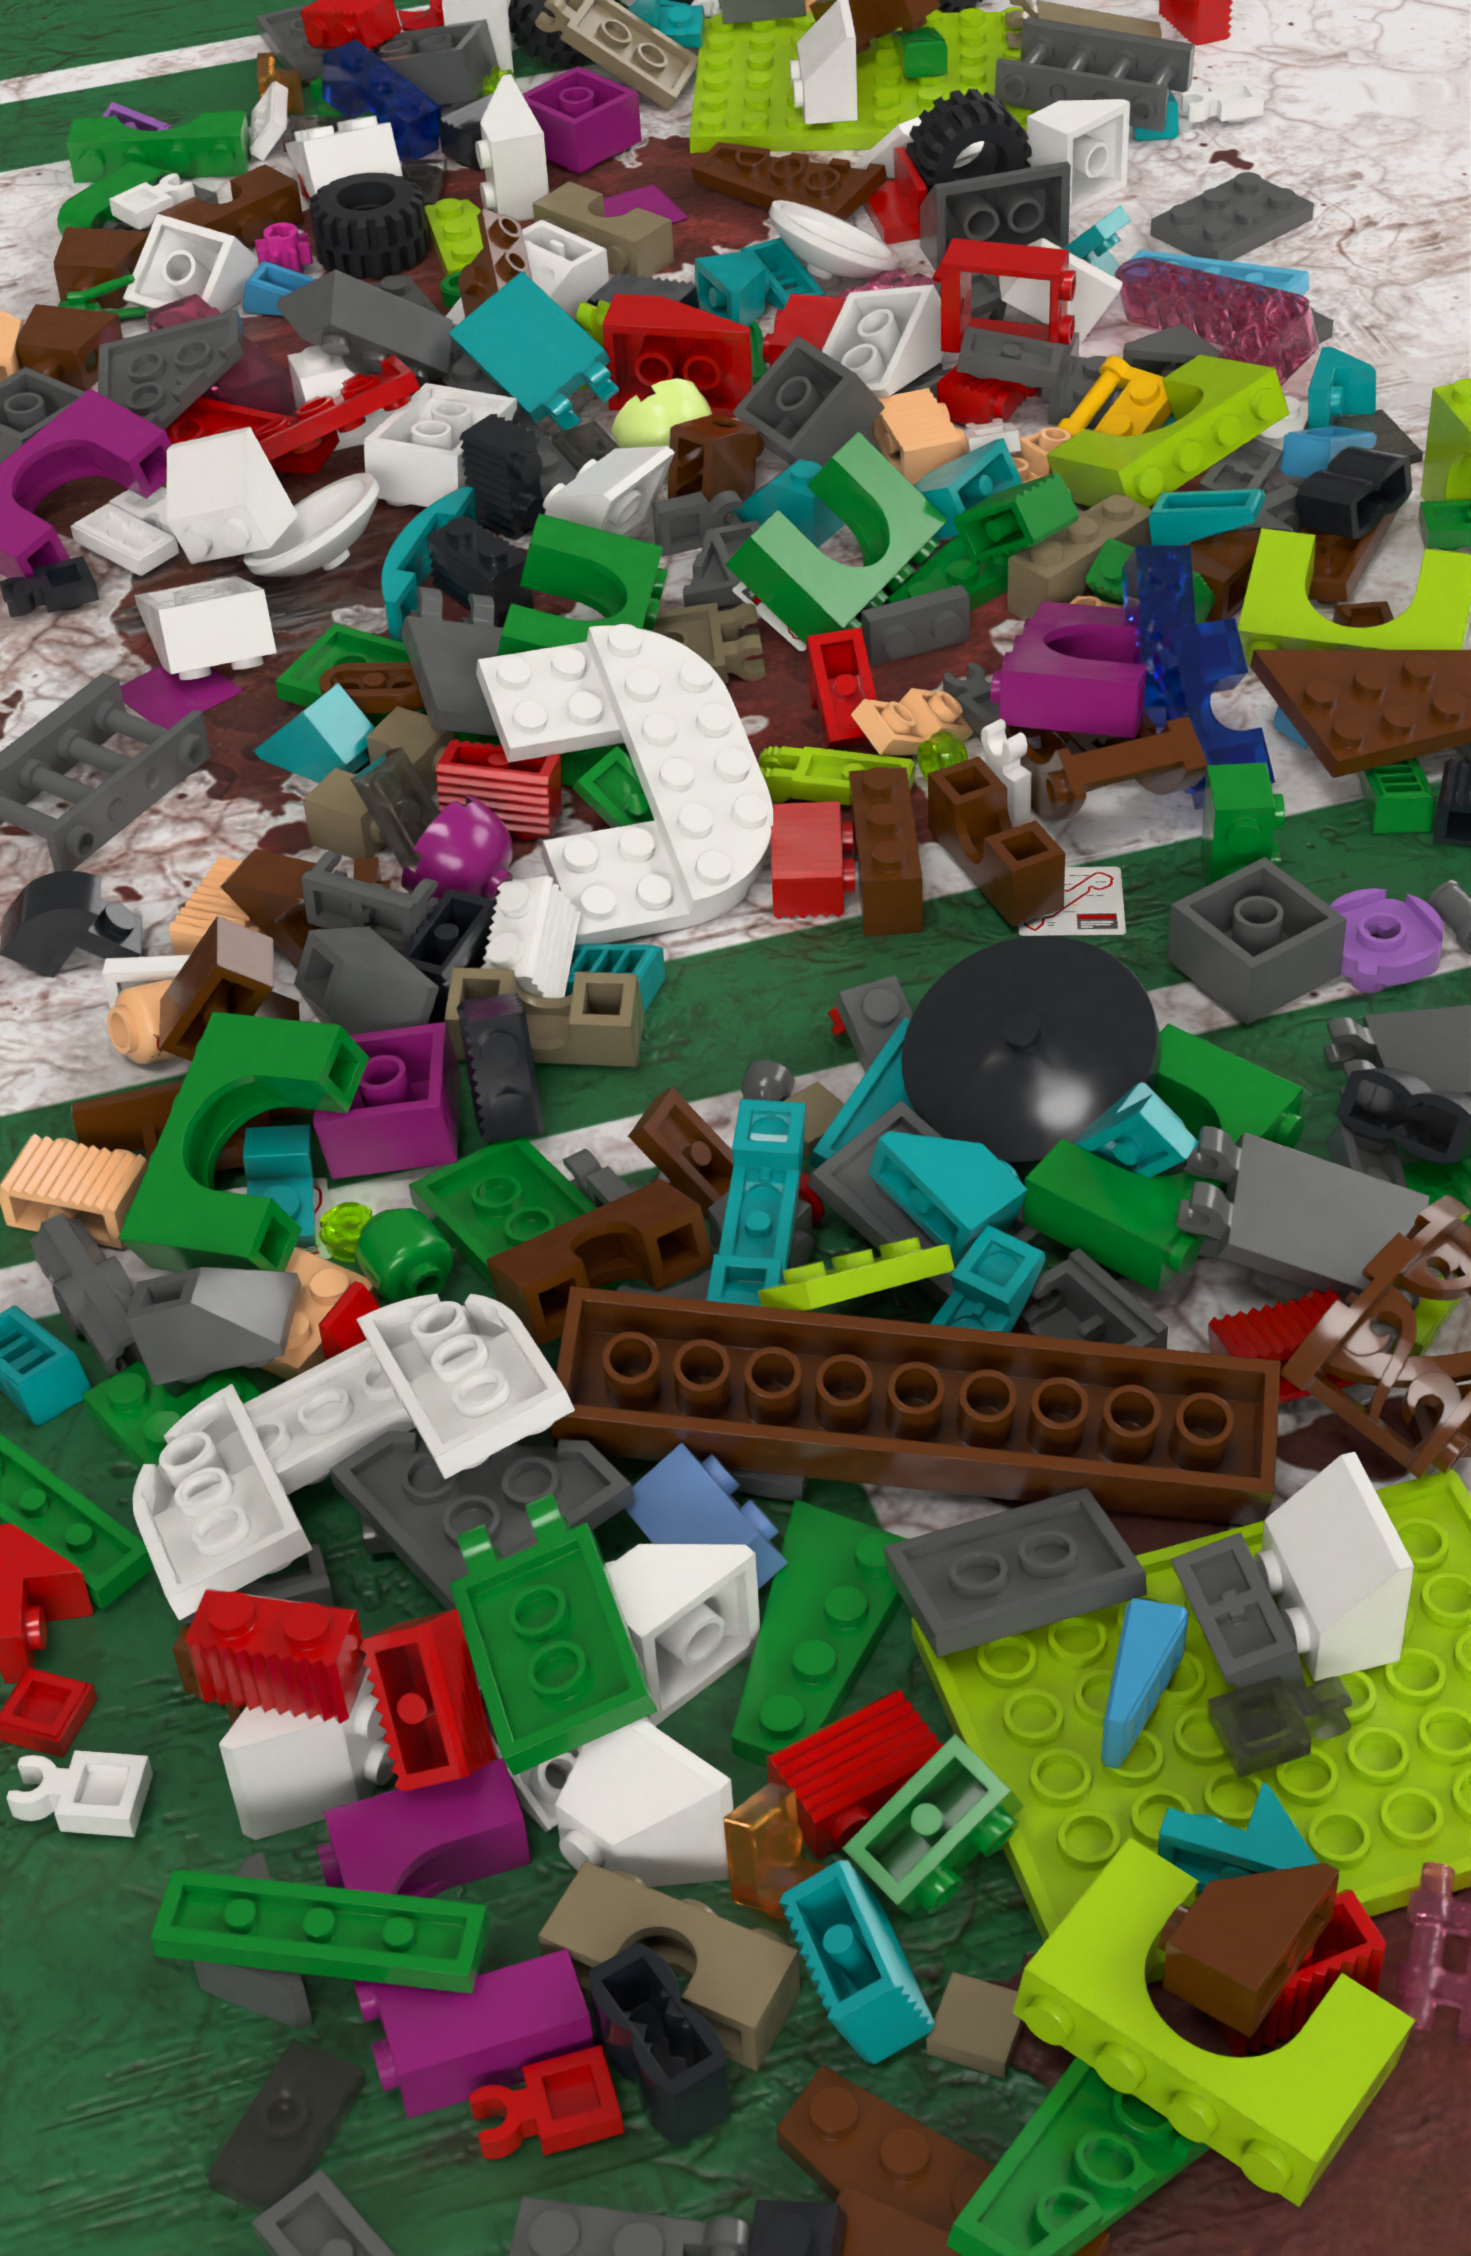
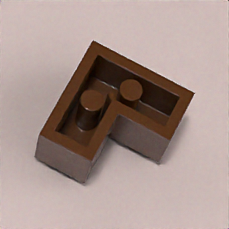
(880, 17)
(223, 974)

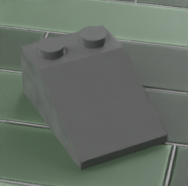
(443, 60)

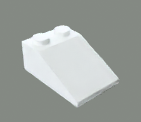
(511, 154)
(888, 336)
(418, 446)
(208, 626)

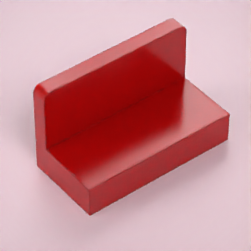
(896, 203)

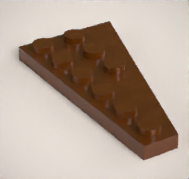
(1371, 704)

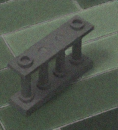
(1095, 64)
(75, 734)

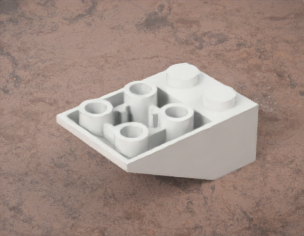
(355, 149)
(561, 265)

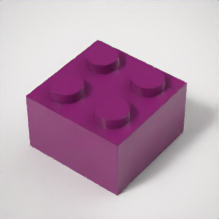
(585, 118)
(402, 1107)

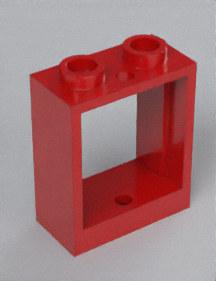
(1004, 260)

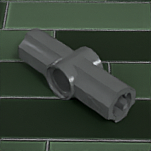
(88, 1290)

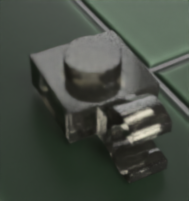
(1270, 1727)

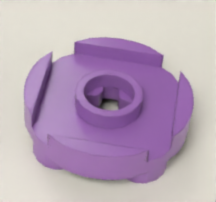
(1408, 945)

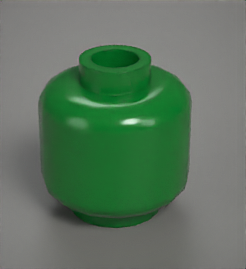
(403, 1253)

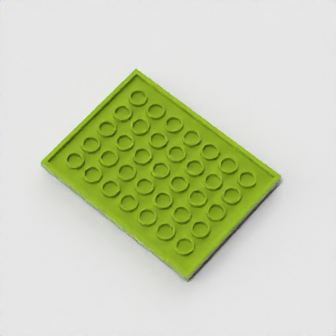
(748, 96)
(1362, 1801)

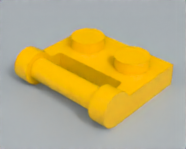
(1137, 410)

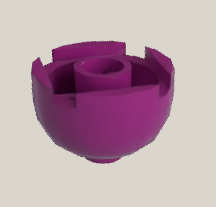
(463, 851)

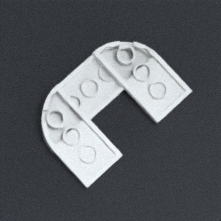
(688, 756)
(219, 1495)

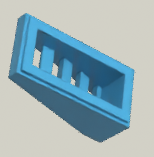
(268, 285)
(1315, 448)
(1145, 1661)

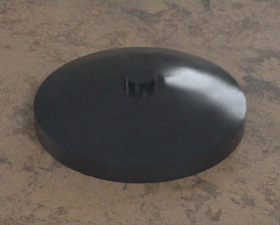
(1028, 1046)

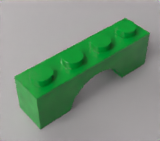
(206, 147)

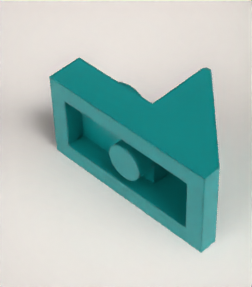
(679, 22)
(1095, 242)
(1340, 387)
(1139, 1134)
(282, 1169)
(1218, 1851)

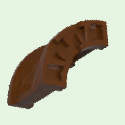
(1092, 762)
(1350, 1350)

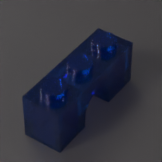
(361, 82)
(1158, 598)
(1193, 666)

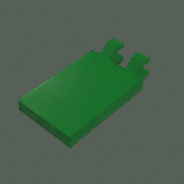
(499, 1201)
(548, 1640)

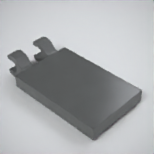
(446, 661)
(1422, 1042)
(1294, 1212)

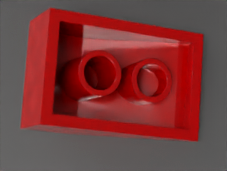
(667, 340)

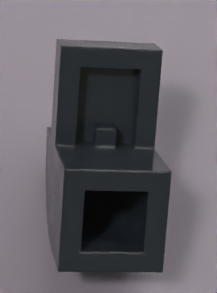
(67, 913)

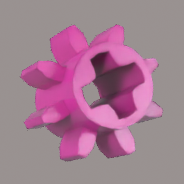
(284, 247)

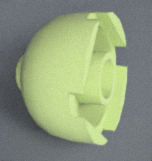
(650, 421)

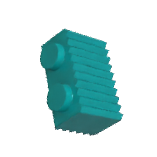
(856, 1962)

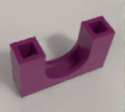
(82, 441)
(1073, 673)
(441, 2040)

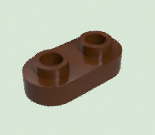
(375, 685)

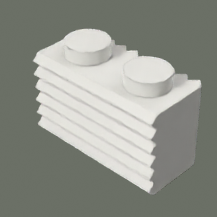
(533, 935)

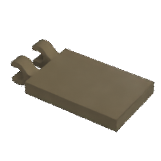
(1076, 16)
(622, 46)
(705, 629)

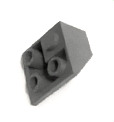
(362, 982)
(211, 1320)

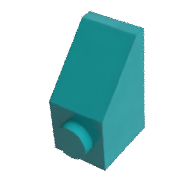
(732, 286)
(968, 481)
(796, 501)
(321, 738)
(947, 1187)

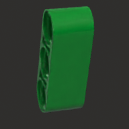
(92, 205)

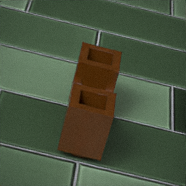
(258, 201)
(886, 852)
(1013, 867)
(641, 1236)

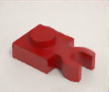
(563, 2102)

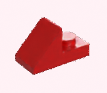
(839, 683)
(33, 1590)

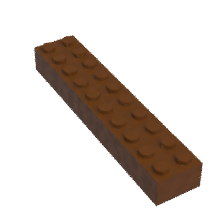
(921, 1405)

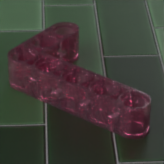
(1249, 319)

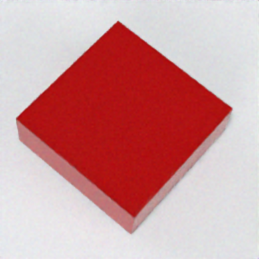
(46, 1711)

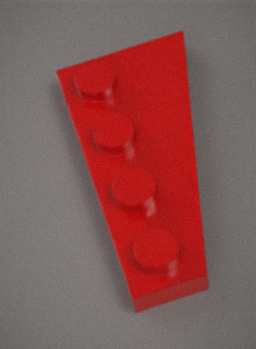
(345, 412)
(214, 417)

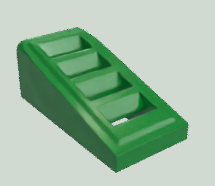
(921, 52)
(1398, 798)

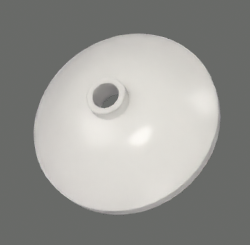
(831, 243)
(322, 531)

